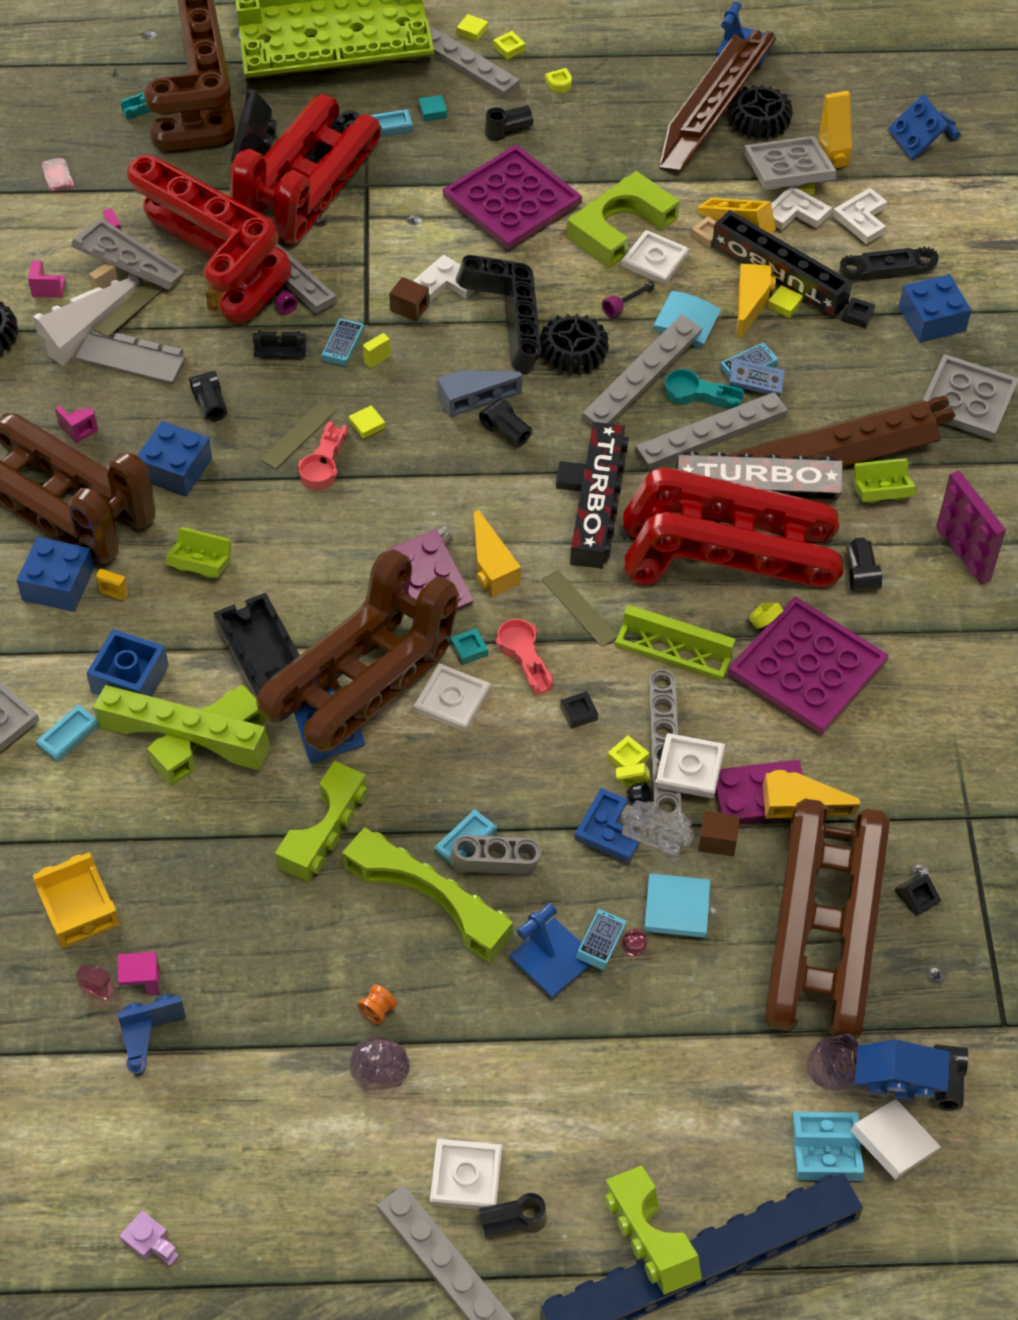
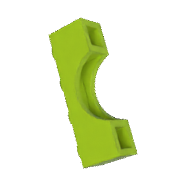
(174, 755)
(305, 850)
(666, 1255)

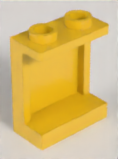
(75, 900)

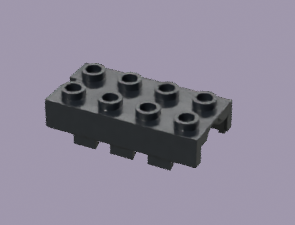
(256, 640)

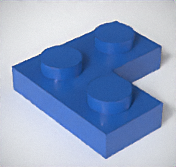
(601, 827)

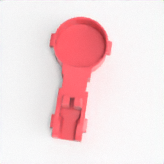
(311, 470)
(518, 641)

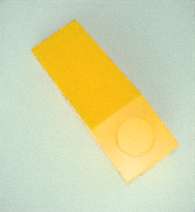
(835, 128)
(755, 211)
(753, 294)
(495, 564)
(786, 789)

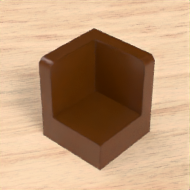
(409, 299)
(719, 833)

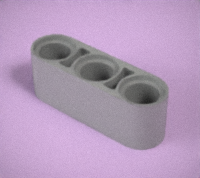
(507, 848)

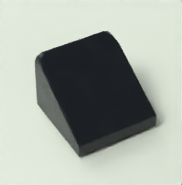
(918, 893)

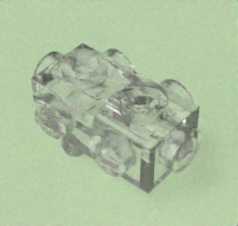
(657, 828)

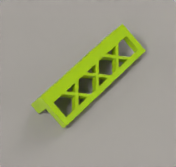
(683, 636)

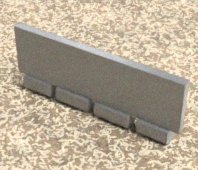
(125, 356)

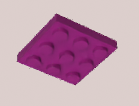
(970, 528)

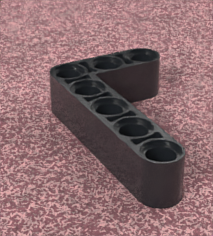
(517, 284)

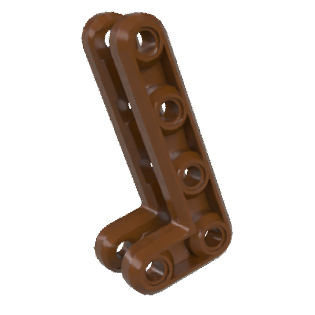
(200, 95)
(100, 493)
(356, 636)
(801, 914)

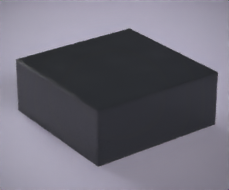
(858, 312)
(570, 476)
(579, 710)

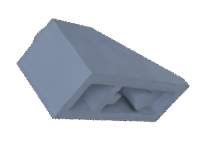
(474, 389)

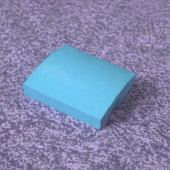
(692, 307)
(677, 905)
(826, 1145)

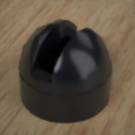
(640, 792)

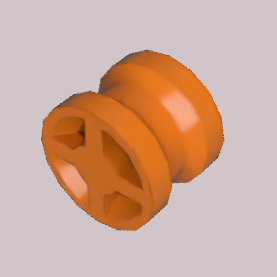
(377, 1004)

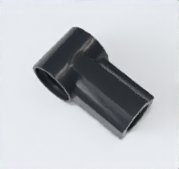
(501, 121)
(208, 393)
(501, 417)
(863, 571)
(958, 1065)
(509, 1217)

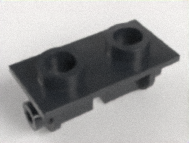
(287, 345)

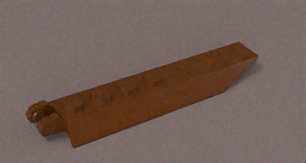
(712, 97)
(864, 436)

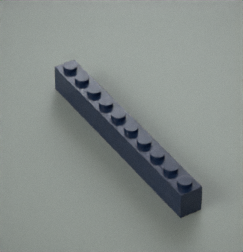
(721, 1253)

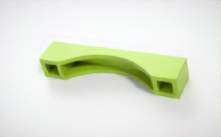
(229, 737)
(378, 861)

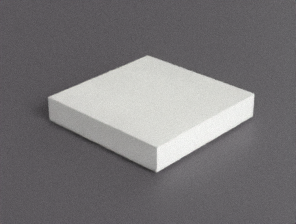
(655, 257)
(452, 697)
(690, 765)
(895, 1139)
(465, 1174)

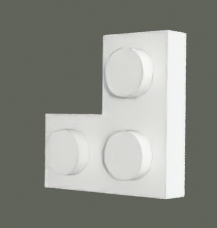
(799, 204)
(859, 214)
(441, 276)

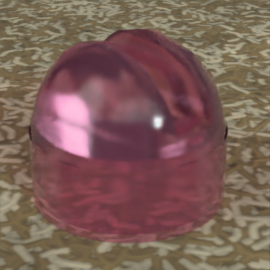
(636, 945)

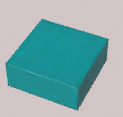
(432, 108)
(469, 646)

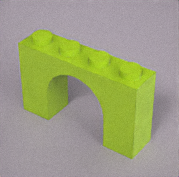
(633, 196)

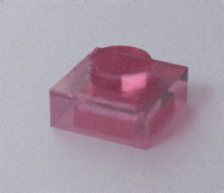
(95, 981)

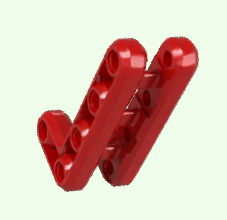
(289, 181)
(236, 237)
(666, 535)

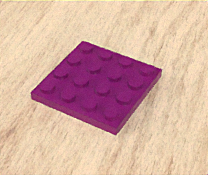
(512, 196)
(808, 665)

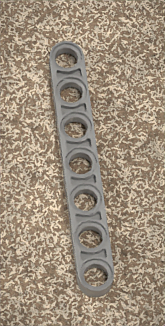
(661, 720)

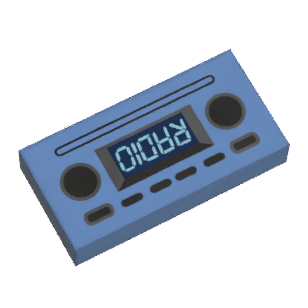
(756, 377)

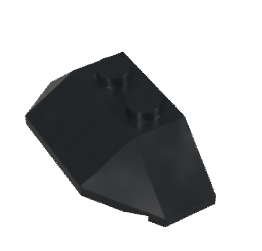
(255, 126)

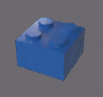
(934, 308)
(175, 457)
(55, 574)
(128, 664)
(902, 1069)

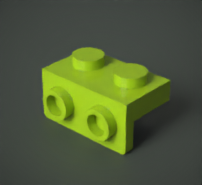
(883, 480)
(200, 553)

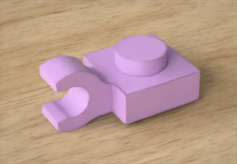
(148, 1237)

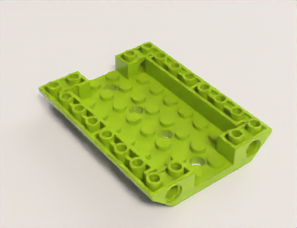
(334, 43)

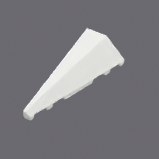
(68, 325)

